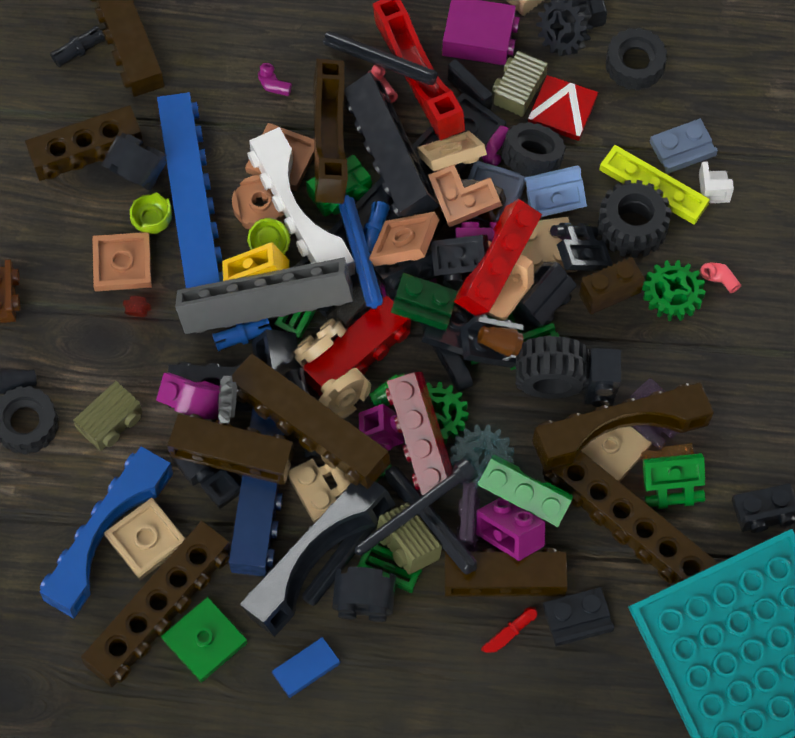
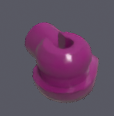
(271, 83)

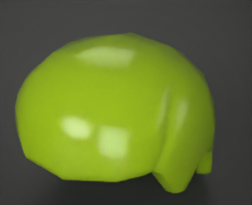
(151, 213)
(268, 231)

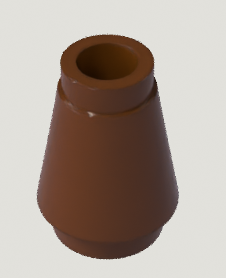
(503, 340)

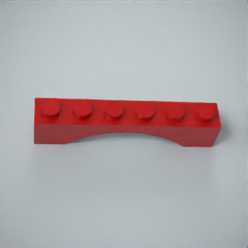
(437, 99)

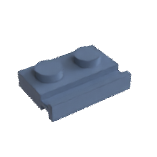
(683, 146)

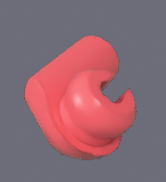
(379, 73)
(720, 273)

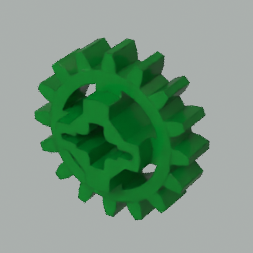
(677, 301)
(445, 402)

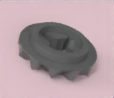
(227, 399)

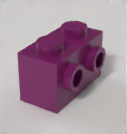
(510, 528)

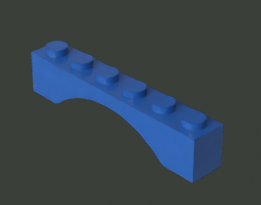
(70, 582)

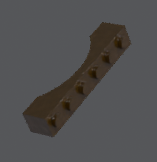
(329, 153)
(677, 409)

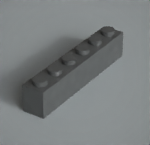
(264, 296)

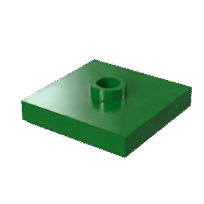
(204, 639)

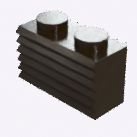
(611, 285)

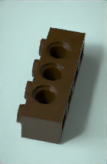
(71, 138)

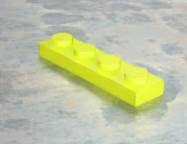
(682, 199)

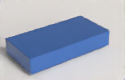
(306, 667)

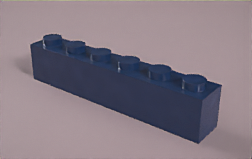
(256, 516)

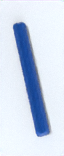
(360, 253)

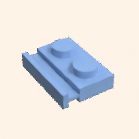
(556, 191)

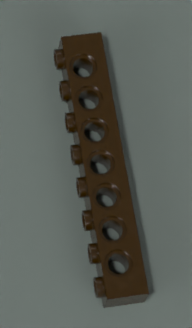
(639, 517)

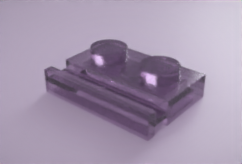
(468, 511)

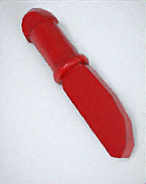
(509, 632)

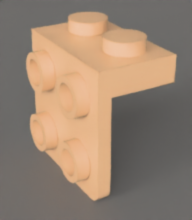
(514, 289)

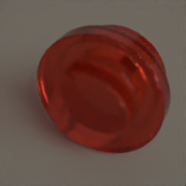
(136, 306)

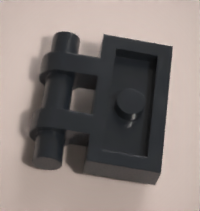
(580, 248)

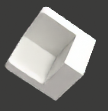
(715, 184)

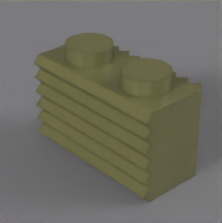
(520, 83)
(108, 416)
(412, 543)

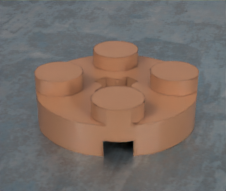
(244, 198)

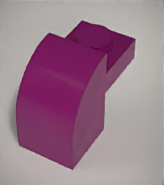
(189, 396)

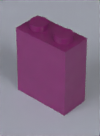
(480, 31)

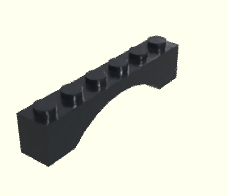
(275, 597)

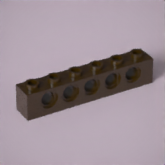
(200, 542)

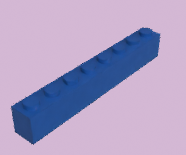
(189, 190)

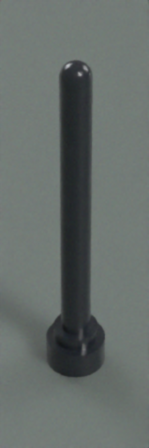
(462, 473)

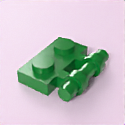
(671, 473)

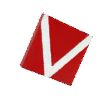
(563, 107)

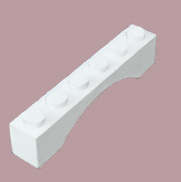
(275, 160)

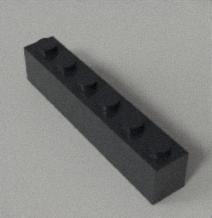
(390, 146)

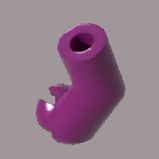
(494, 145)

